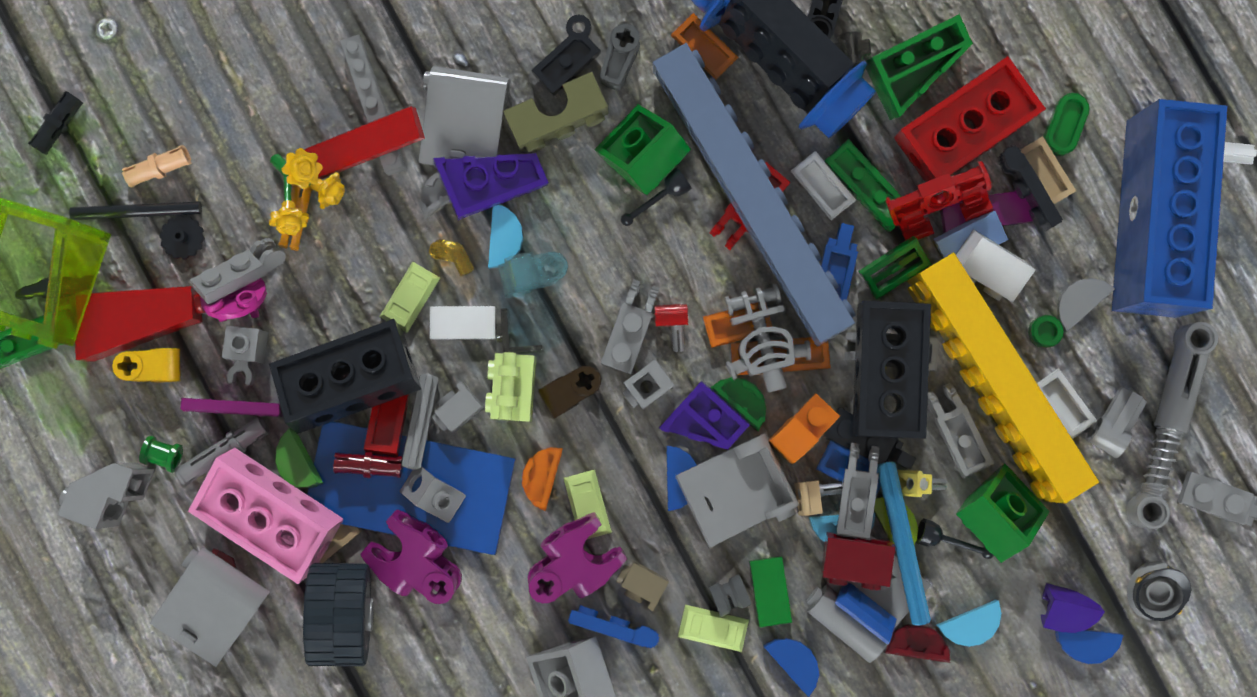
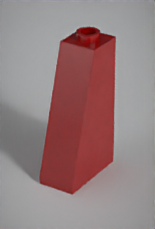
(134, 317)

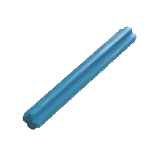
(904, 543)

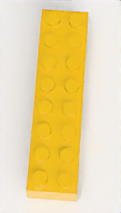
(1002, 382)

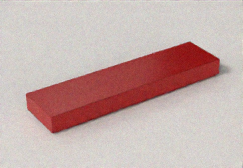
(368, 142)

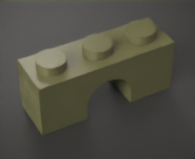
(583, 107)

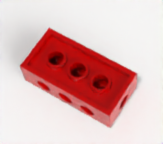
(973, 102)

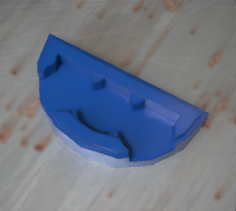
(677, 462)
(1089, 645)
(796, 661)

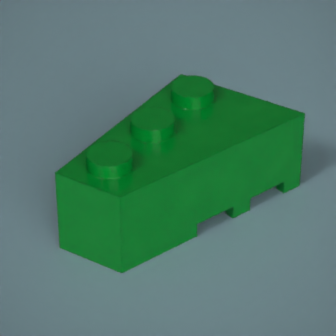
(913, 65)

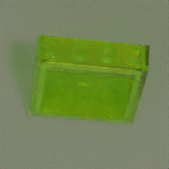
(72, 275)

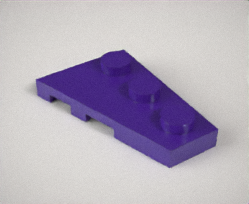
(488, 181)

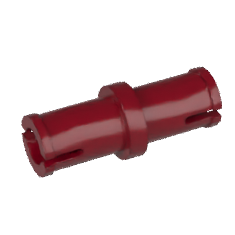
(367, 464)

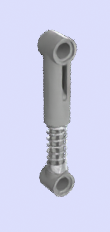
(1172, 421)

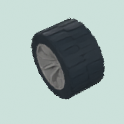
(337, 614)

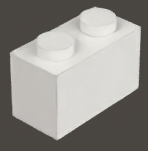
(994, 267)

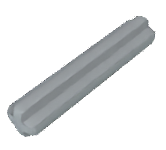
(420, 422)

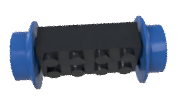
(794, 58)

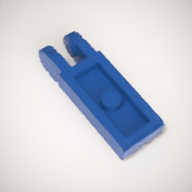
(614, 628)

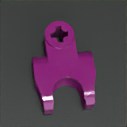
(418, 564)
(570, 565)

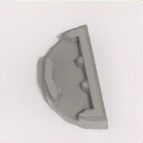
(433, 196)
(1080, 299)

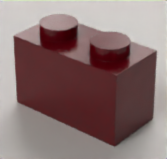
(858, 561)

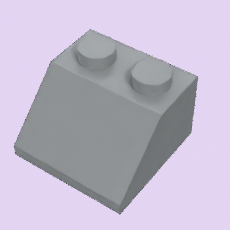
(571, 670)

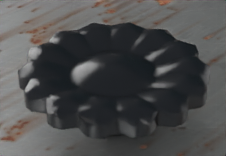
(182, 237)

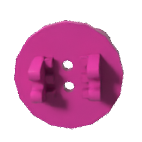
(238, 303)

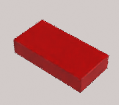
(386, 427)

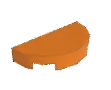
(540, 476)

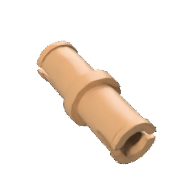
(156, 166)

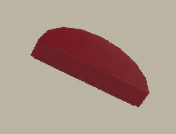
(918, 643)

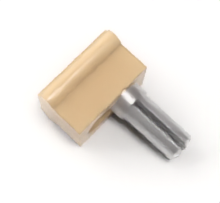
(809, 496)

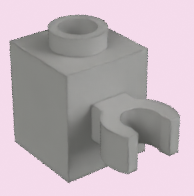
(244, 347)

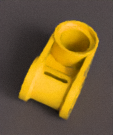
(153, 365)

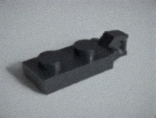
(888, 447)

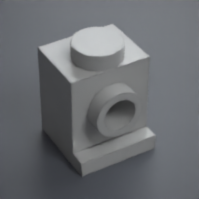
(656, 376)
(457, 408)

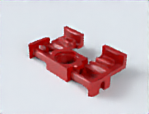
(967, 187)

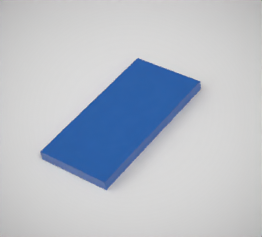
(371, 501)

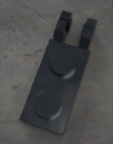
(1030, 187)

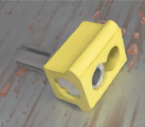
(916, 483)

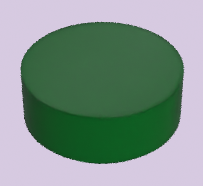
(1045, 331)

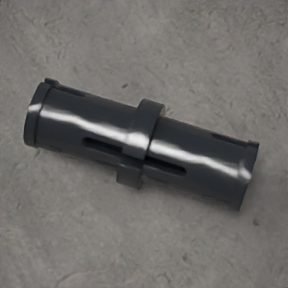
(55, 123)

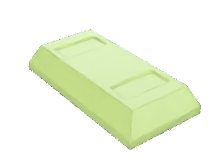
(410, 296)
(586, 498)
(711, 629)

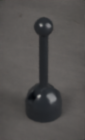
(674, 184)
(931, 534)

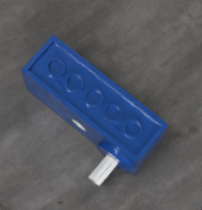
(1172, 207)

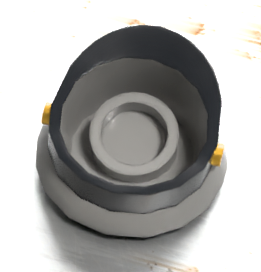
(1158, 591)

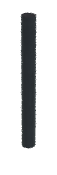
(135, 210)

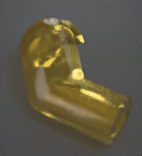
(452, 252)

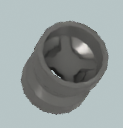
(736, 591)

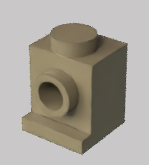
(642, 584)

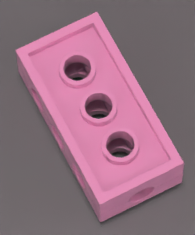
(265, 514)

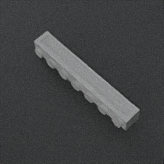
(369, 95)

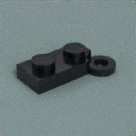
(568, 57)

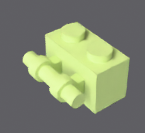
(512, 387)

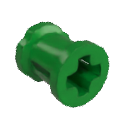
(161, 454)

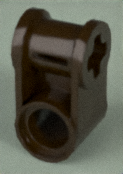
(566, 393)

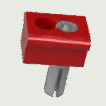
(674, 316)

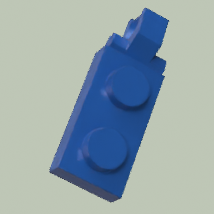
(840, 259)

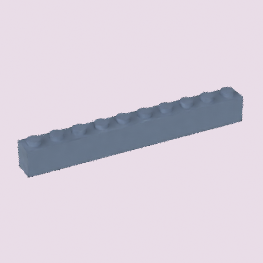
(752, 194)

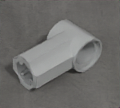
(1113, 429)

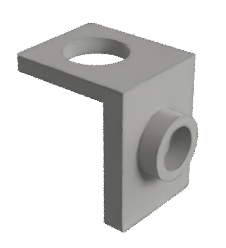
(433, 495)

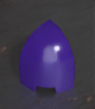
(1069, 610)

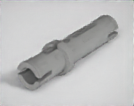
(236, 439)

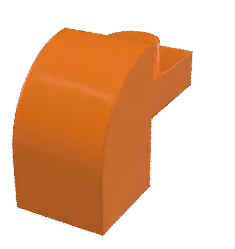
(803, 429)

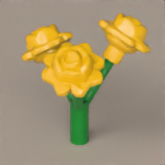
(302, 171)

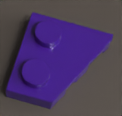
(706, 419)

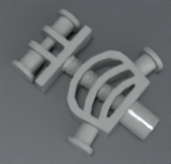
(771, 370)

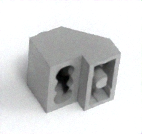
(103, 495)

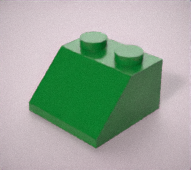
(643, 149)
(1003, 514)

